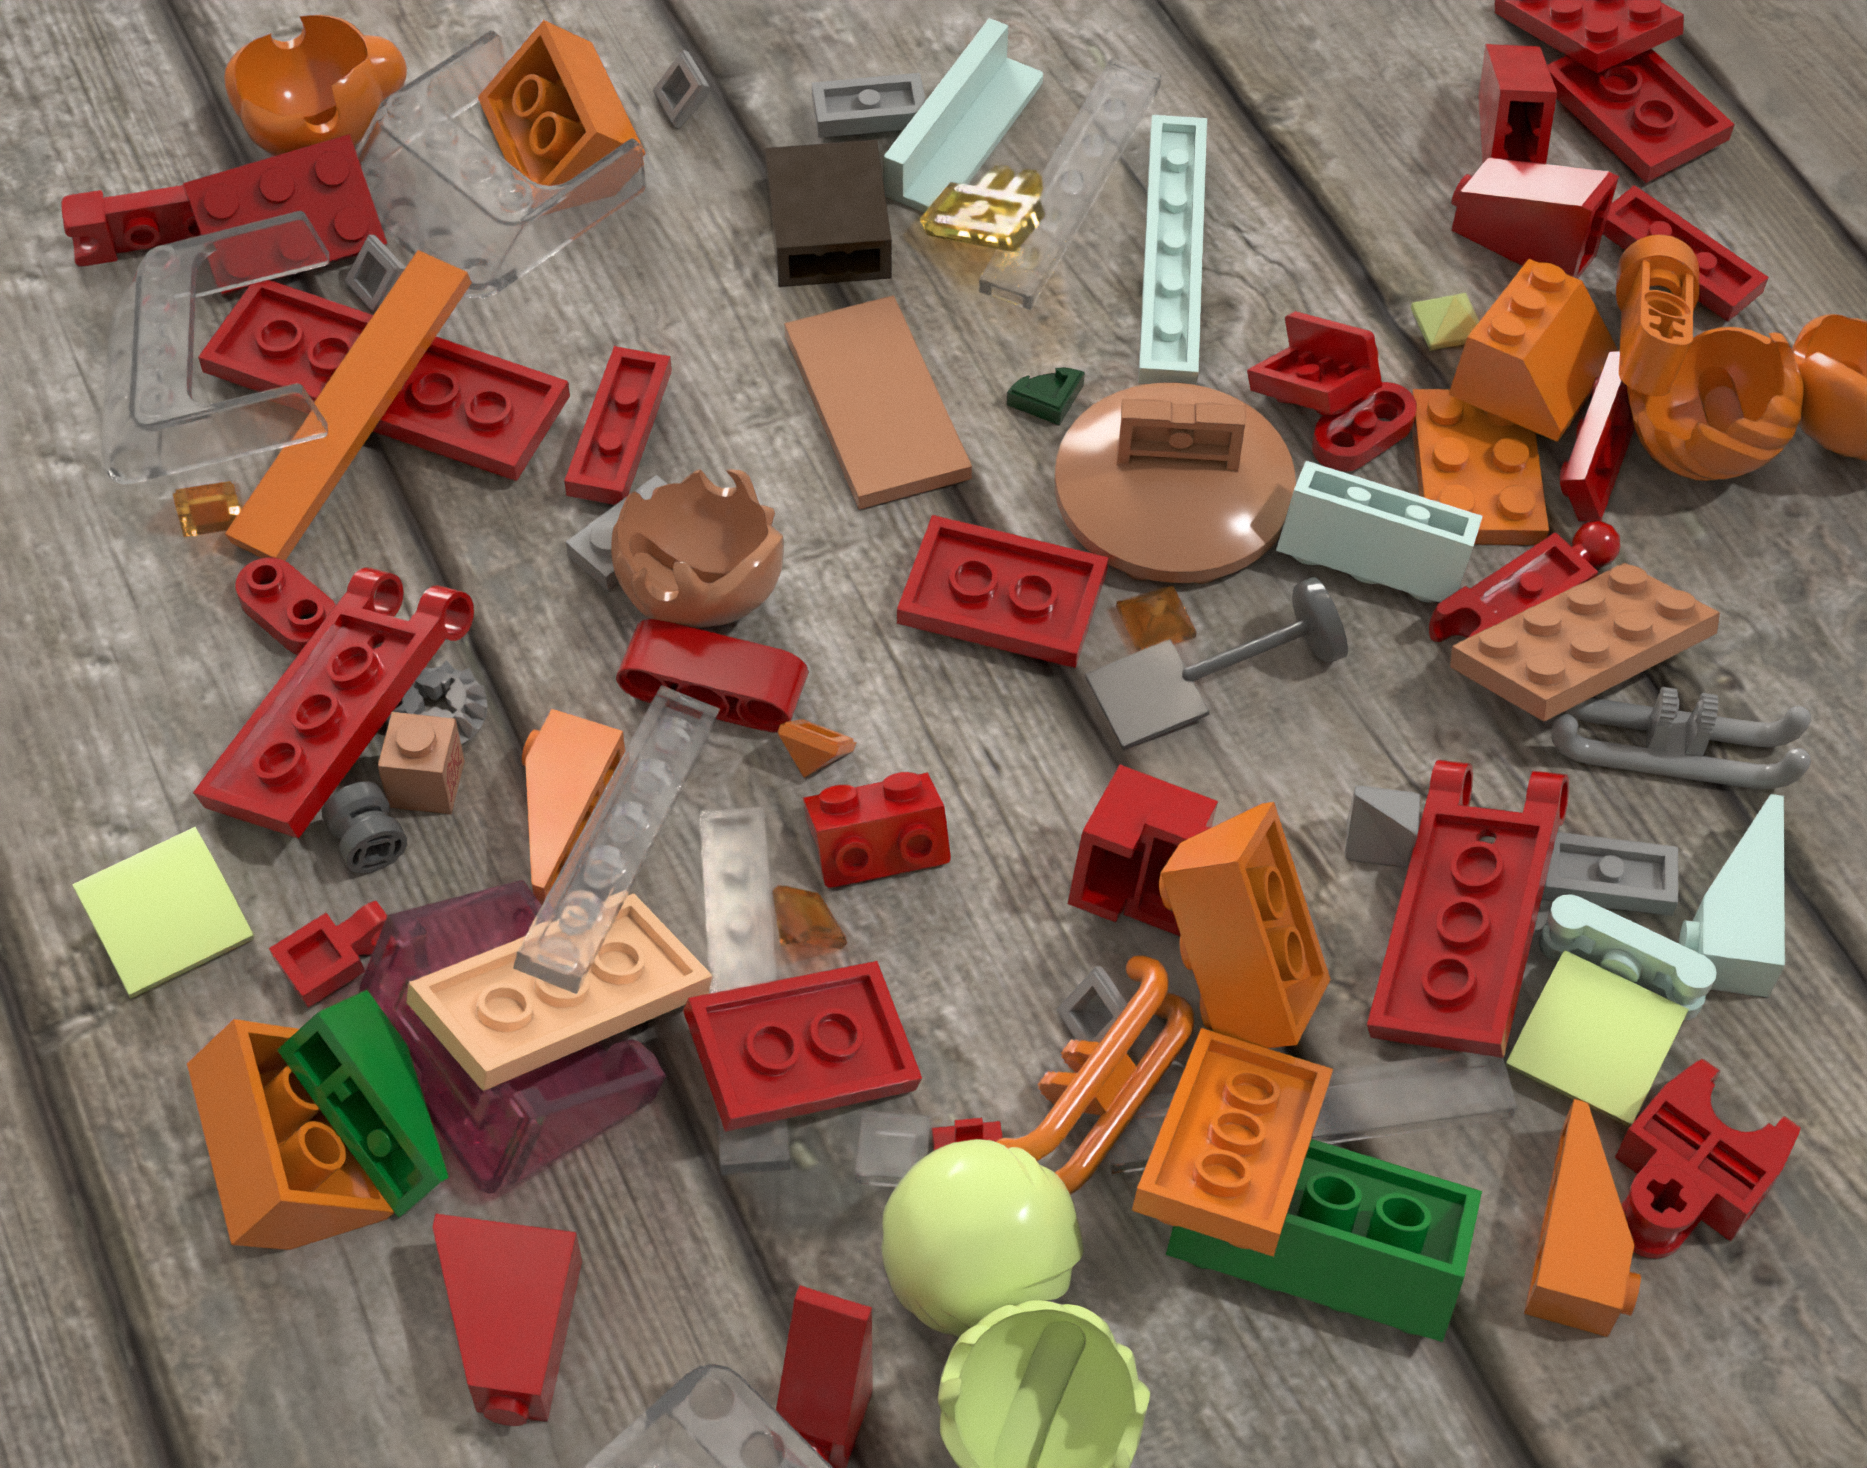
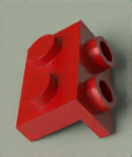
(1322, 367)
(878, 828)

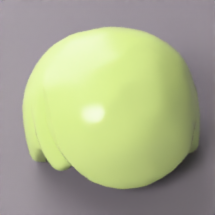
(978, 1234)
(1041, 1392)

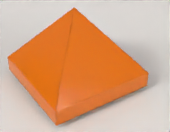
(813, 745)

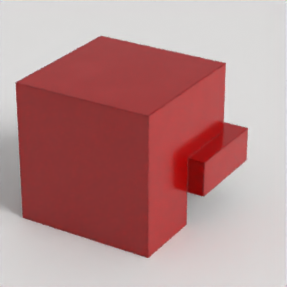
(1130, 844)

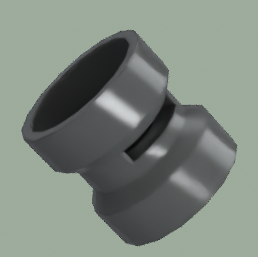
(366, 831)

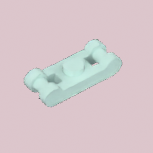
(1628, 951)

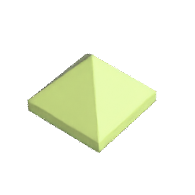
(1445, 320)

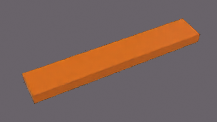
(351, 405)

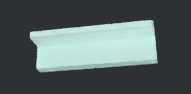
(960, 120)

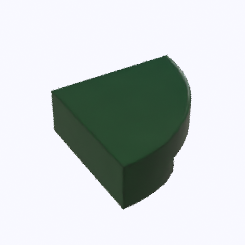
(1048, 394)

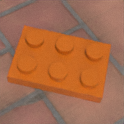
(1480, 467)

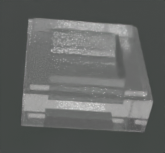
(890, 1146)

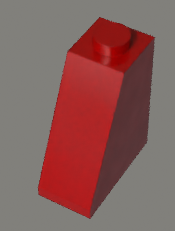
(1516, 104)
(1535, 211)
(509, 1309)

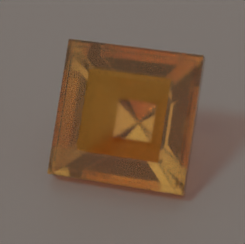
(1156, 618)
(805, 920)

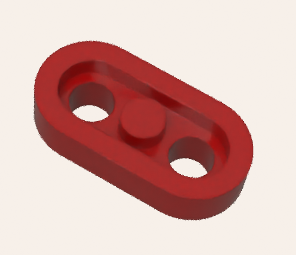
(1357, 435)
(282, 602)

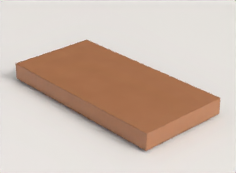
(877, 402)

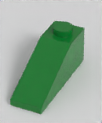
(371, 1096)

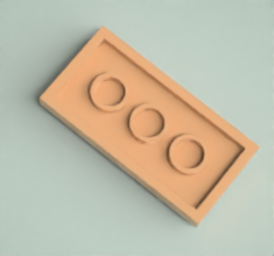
(512, 1023)

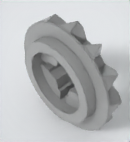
(463, 694)

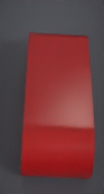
(742, 678)

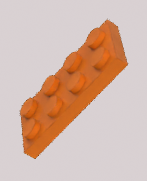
(1233, 1142)

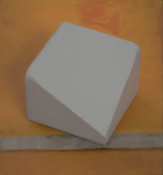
(1382, 826)

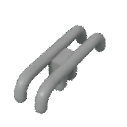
(1680, 738)

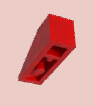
(827, 1372)

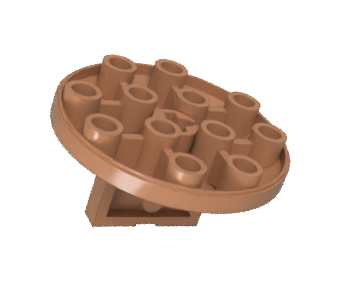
(1174, 482)

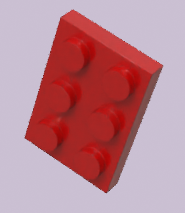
(1595, 30)
(1642, 111)
(315, 179)
(1002, 591)
(801, 1045)

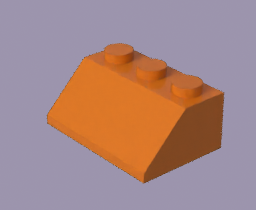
(555, 107)
(1535, 352)
(1246, 929)
(272, 1149)

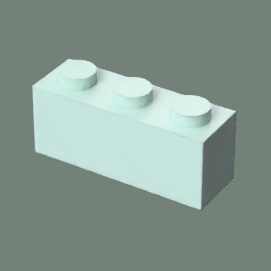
(1378, 533)

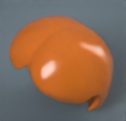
(312, 85)
(1834, 377)

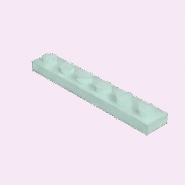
(1173, 251)

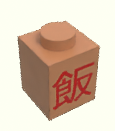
(421, 762)

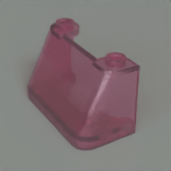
(528, 1120)

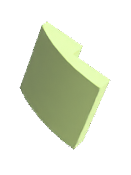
(163, 912)
(1597, 1038)

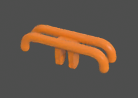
(1106, 1076)

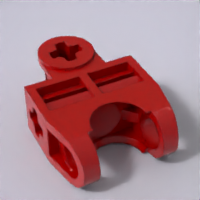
(1696, 1165)

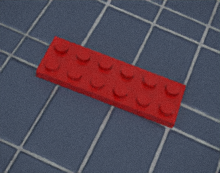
(451, 403)

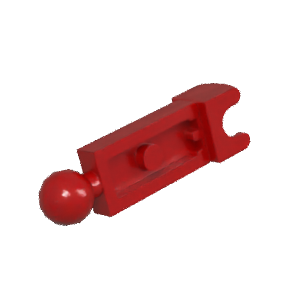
(125, 222)
(1526, 581)

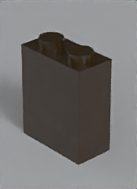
(828, 213)

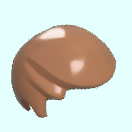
(697, 551)

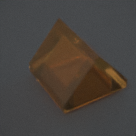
(207, 507)

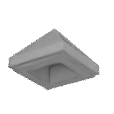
(681, 89)
(374, 273)
(1092, 1006)

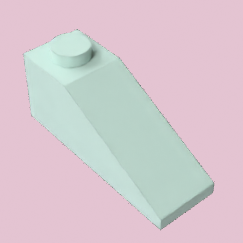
(1744, 910)

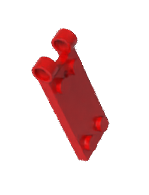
(331, 702)
(1467, 915)

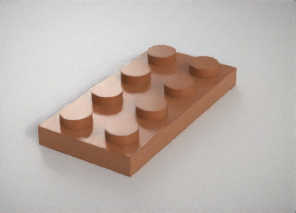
(1584, 641)

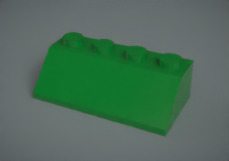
(1360, 1242)

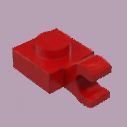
(325, 955)

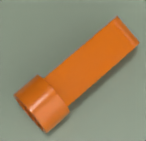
(1655, 322)

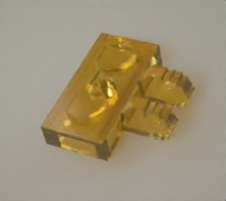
(992, 214)

